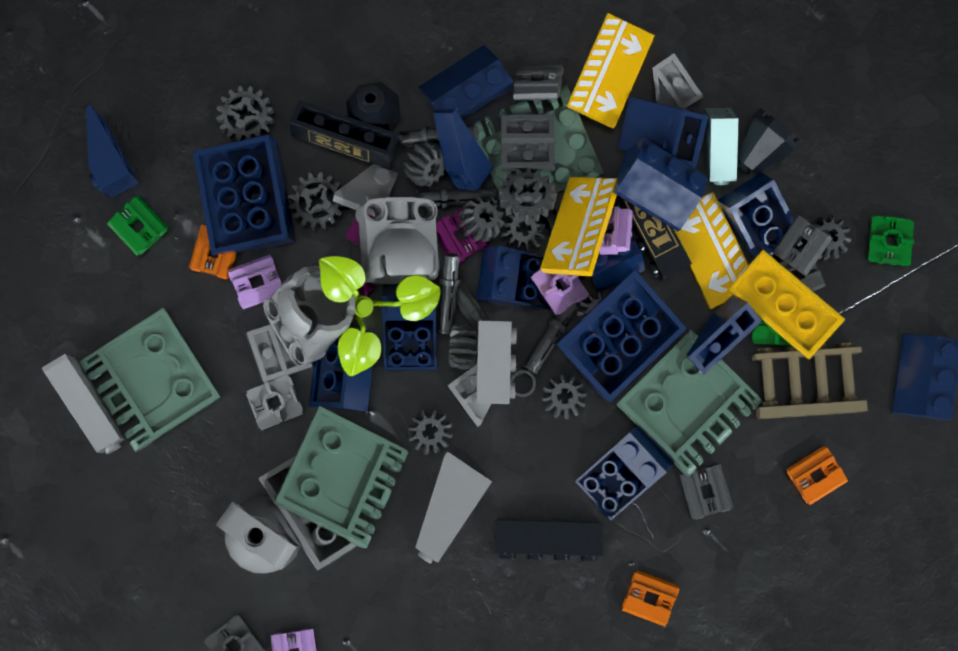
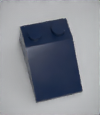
(105, 158)
(758, 215)

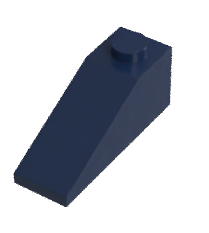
(460, 151)
(722, 333)

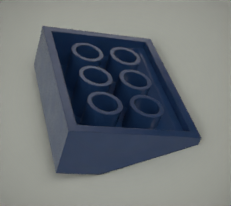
(244, 196)
(620, 336)

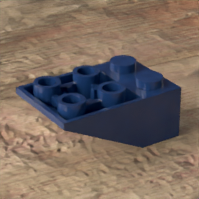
(666, 126)
(615, 267)
(508, 280)
(407, 342)
(624, 472)

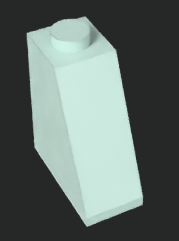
(721, 145)

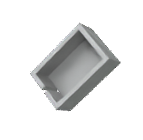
(495, 362)

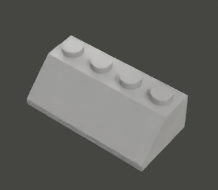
(318, 543)

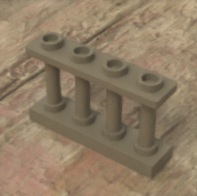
(797, 405)

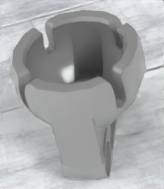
(398, 239)
(305, 317)
(278, 542)

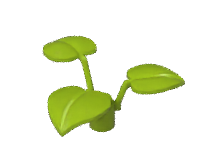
(340, 280)

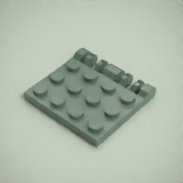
(571, 144)
(154, 376)
(679, 404)
(337, 475)

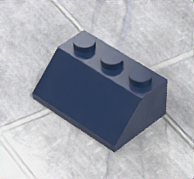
(468, 84)
(659, 184)
(926, 377)
(334, 388)

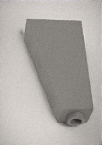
(84, 403)
(452, 502)

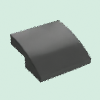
(527, 142)

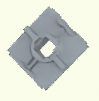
(290, 403)

